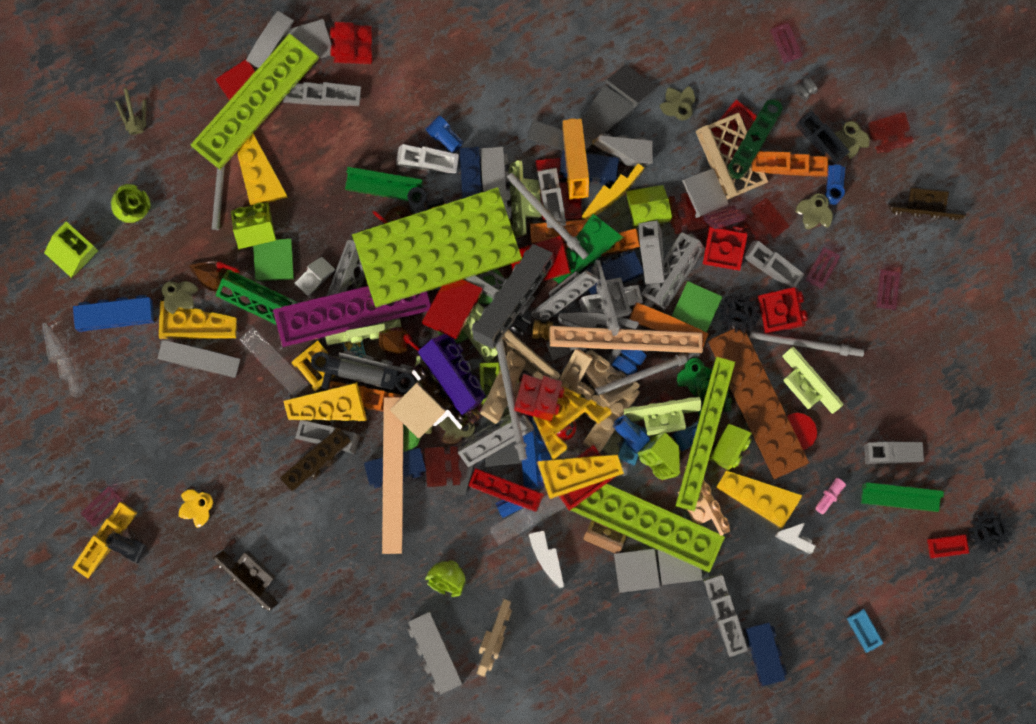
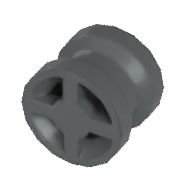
(806, 88)

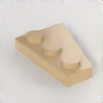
(602, 373)

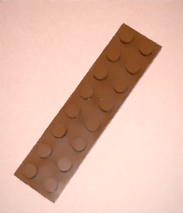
(760, 404)

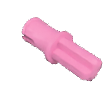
(830, 495)

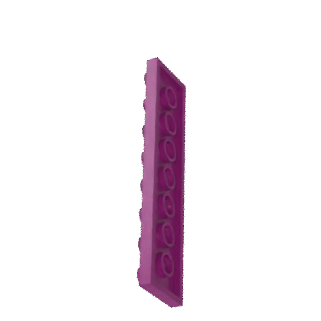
(341, 313)

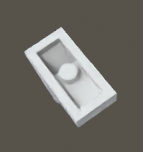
(315, 276)
(791, 536)

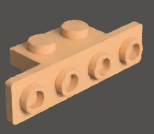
(708, 509)

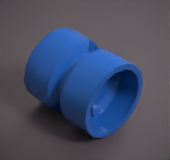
(628, 361)

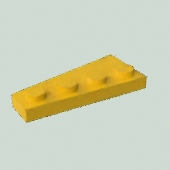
(258, 174)
(195, 324)
(333, 404)
(575, 473)
(764, 499)

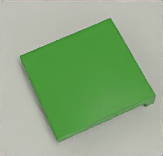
(274, 261)
(697, 306)

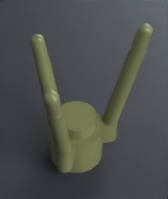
(135, 125)

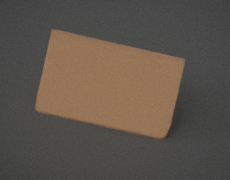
(604, 537)

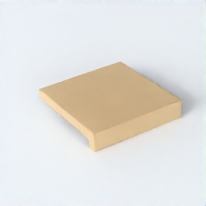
(417, 410)

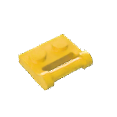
(321, 362)

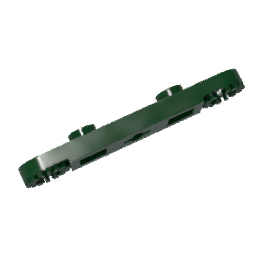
(748, 149)

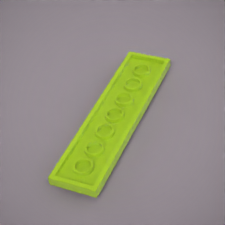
(254, 101)
(652, 526)

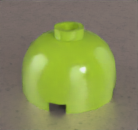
(130, 203)
(446, 577)

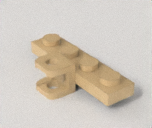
(574, 373)
(496, 399)
(602, 432)
(493, 640)

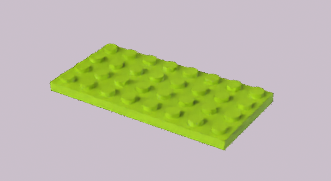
(436, 247)

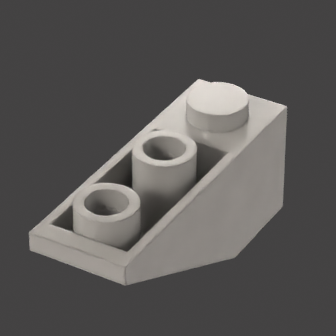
(628, 150)
(652, 251)
(893, 452)

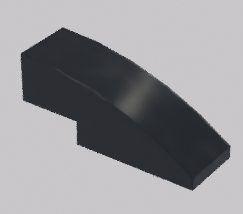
(822, 137)

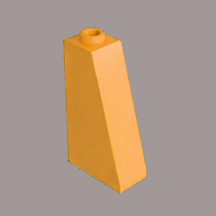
(575, 158)

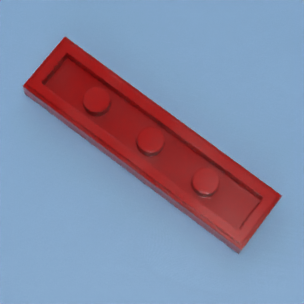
(506, 490)

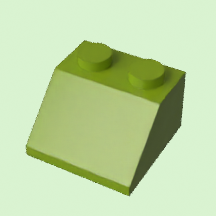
(649, 205)

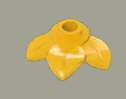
(193, 509)

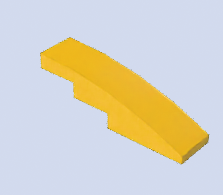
(608, 196)
(96, 550)

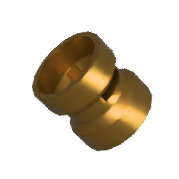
(541, 329)

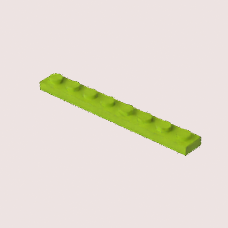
(705, 434)

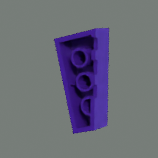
(453, 372)

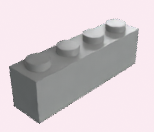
(494, 173)
(435, 653)

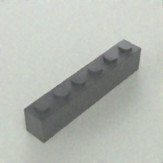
(512, 296)

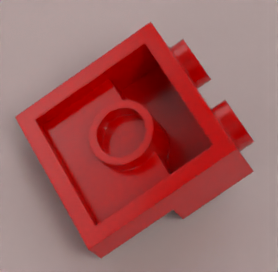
(351, 43)
(725, 247)
(782, 310)
(539, 397)

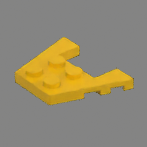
(571, 407)

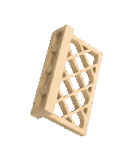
(716, 159)
(535, 364)

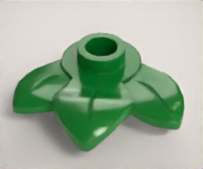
(686, 376)

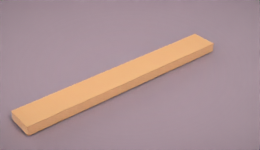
(626, 339)
(392, 480)

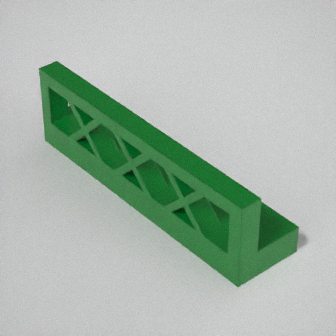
(381, 184)
(255, 292)
(901, 497)

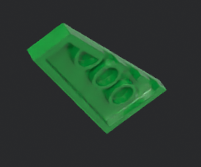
(595, 239)

